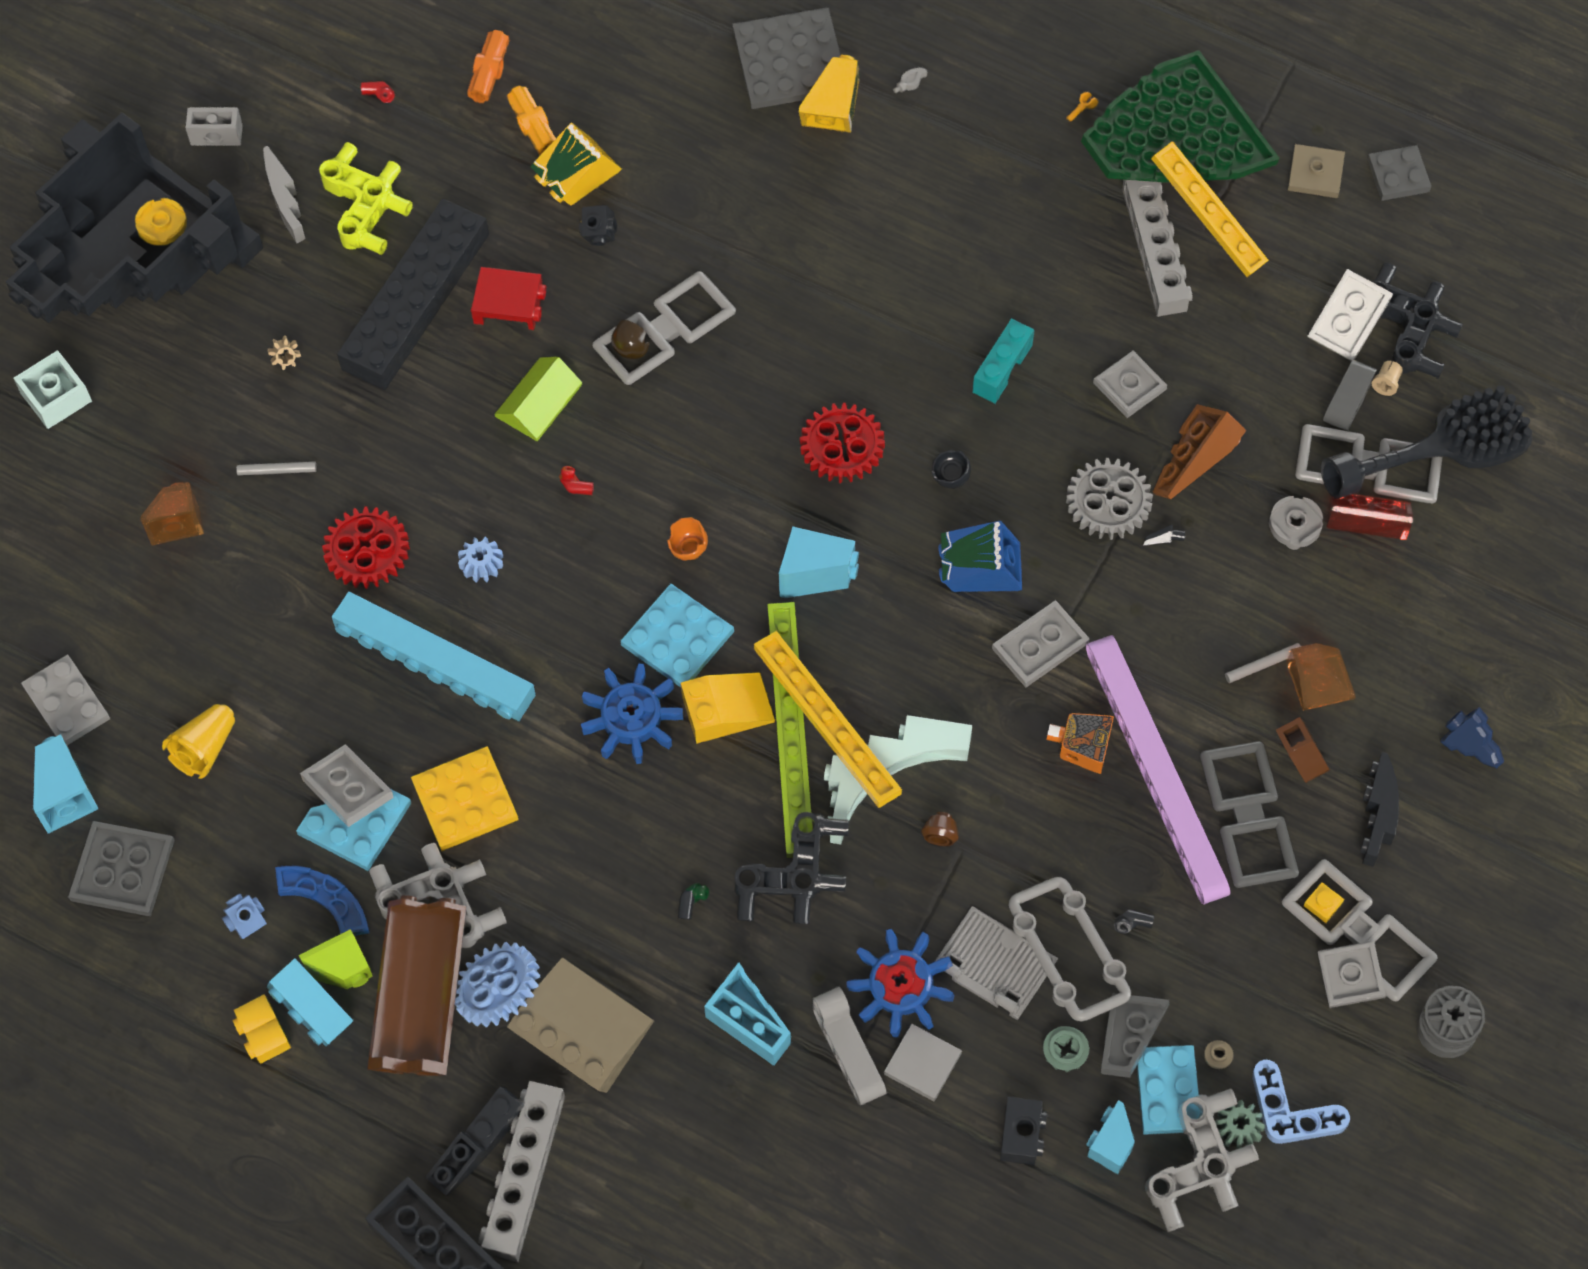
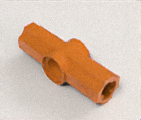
(488, 66)

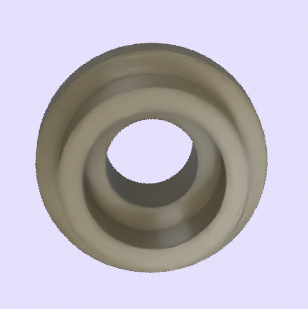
(1215, 1062)

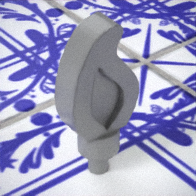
(910, 80)

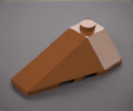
(1205, 440)

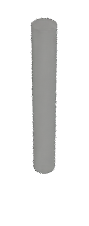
(276, 468)
(1259, 664)

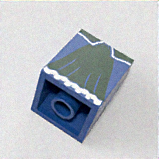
(981, 559)

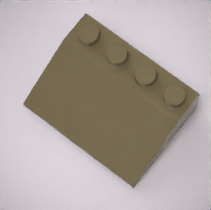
(581, 1025)

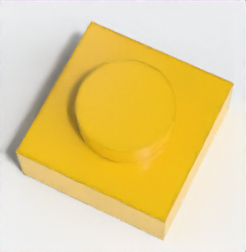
(1323, 902)

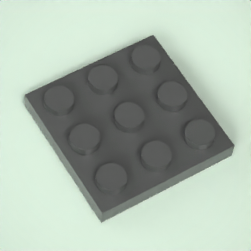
(121, 868)

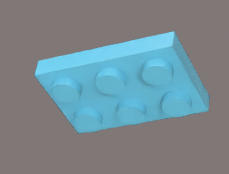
(1166, 1081)

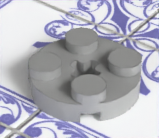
(1291, 535)

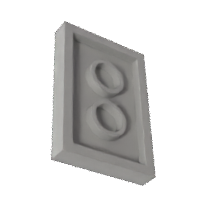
(1040, 643)
(65, 700)
(347, 785)

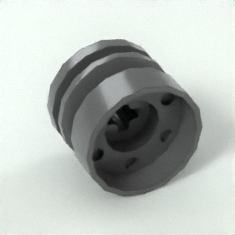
(1440, 1033)

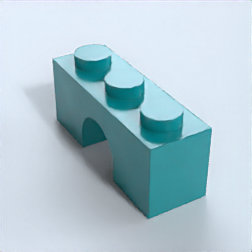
(995, 370)

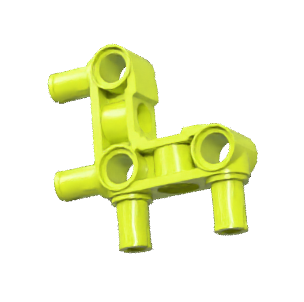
(361, 188)

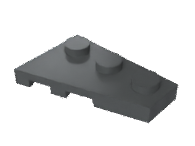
(1130, 1032)

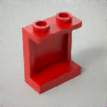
(508, 296)

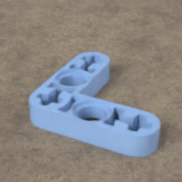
(1284, 1116)

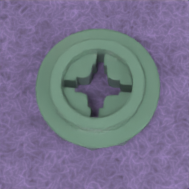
(1060, 1037)

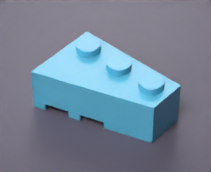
(308, 1003)
(748, 1017)

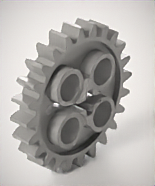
(1114, 478)

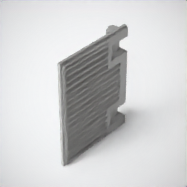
(994, 962)

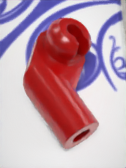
(379, 89)
(573, 484)

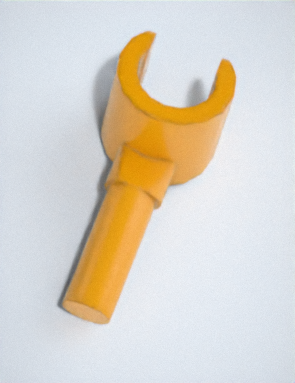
(1083, 104)

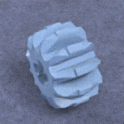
(480, 550)

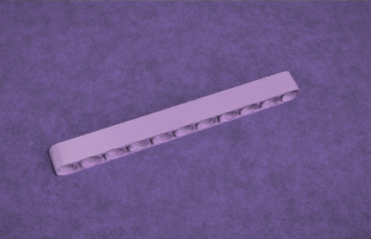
(1158, 770)

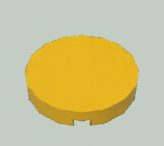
(160, 221)

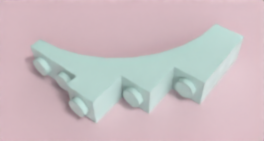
(917, 743)

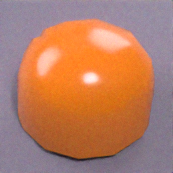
(687, 539)

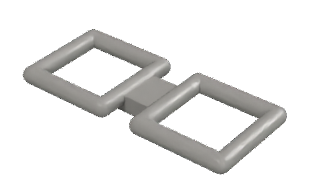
(666, 328)
(1380, 477)
(1359, 926)

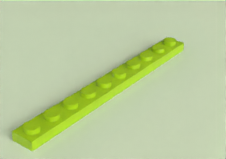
(790, 733)

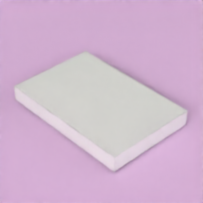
(1350, 315)

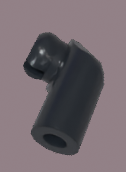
(1131, 919)

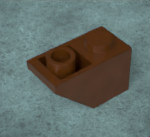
(1302, 749)

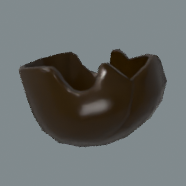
(629, 340)

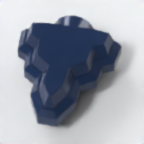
(1473, 737)

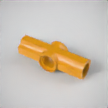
(531, 118)

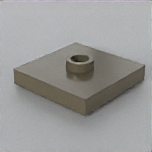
(1316, 171)

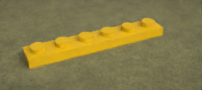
(1209, 209)

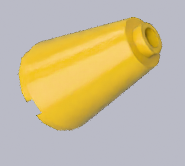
(199, 741)

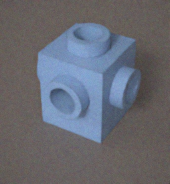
(251, 923)

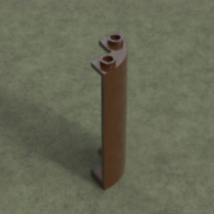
(417, 987)

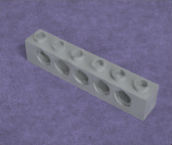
(1166, 299)
(510, 1243)

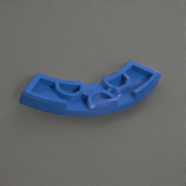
(325, 891)

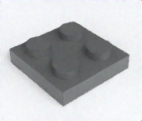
(1399, 173)

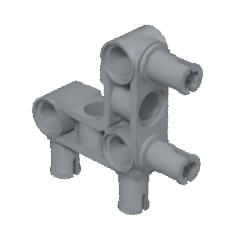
(426, 890)
(1206, 1146)

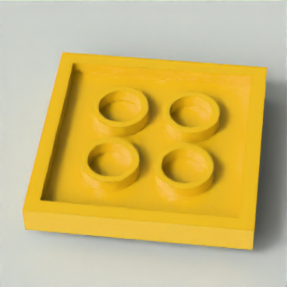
(464, 798)

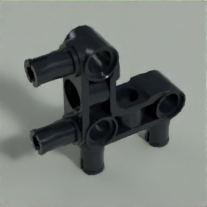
(1407, 310)
(783, 880)

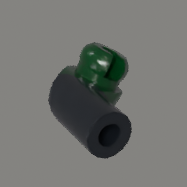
(690, 897)

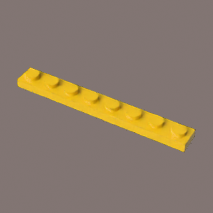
(827, 719)

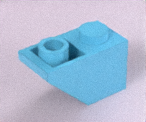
(1114, 1141)

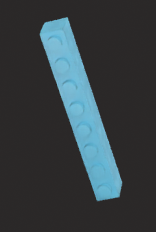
(433, 656)

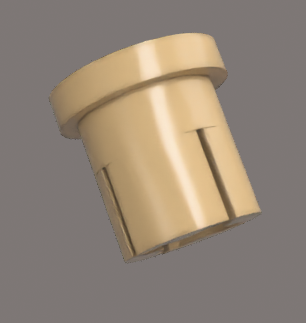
(1387, 380)

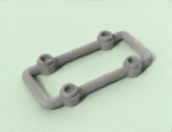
(1064, 992)

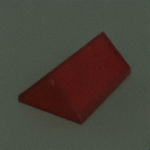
(1370, 516)

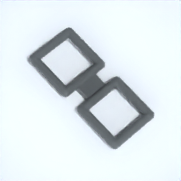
(1249, 814)

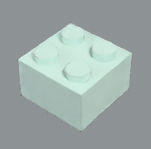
(52, 389)

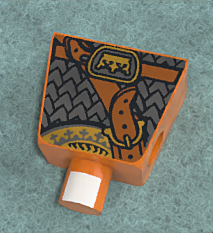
(1083, 739)

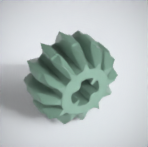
(1249, 1121)

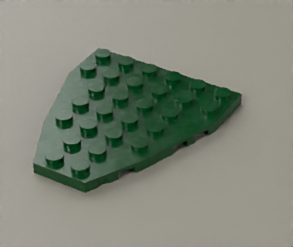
(1183, 105)

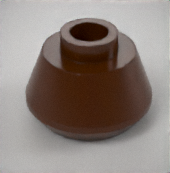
(940, 830)

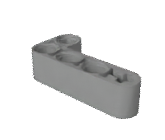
(847, 1045)

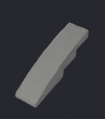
(283, 192)

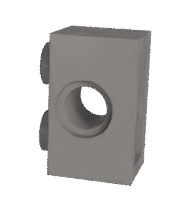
(214, 126)

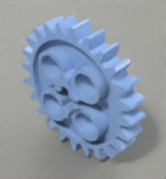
(496, 984)

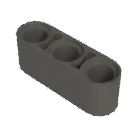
(1350, 395)

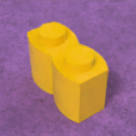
(261, 1028)

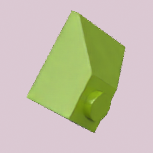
(337, 962)

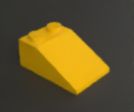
(725, 704)

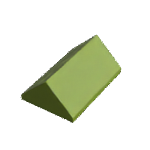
(539, 397)

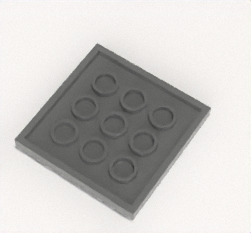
(784, 55)

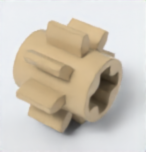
(279, 347)

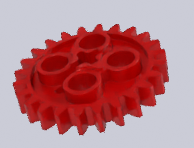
(866, 438)
(366, 547)

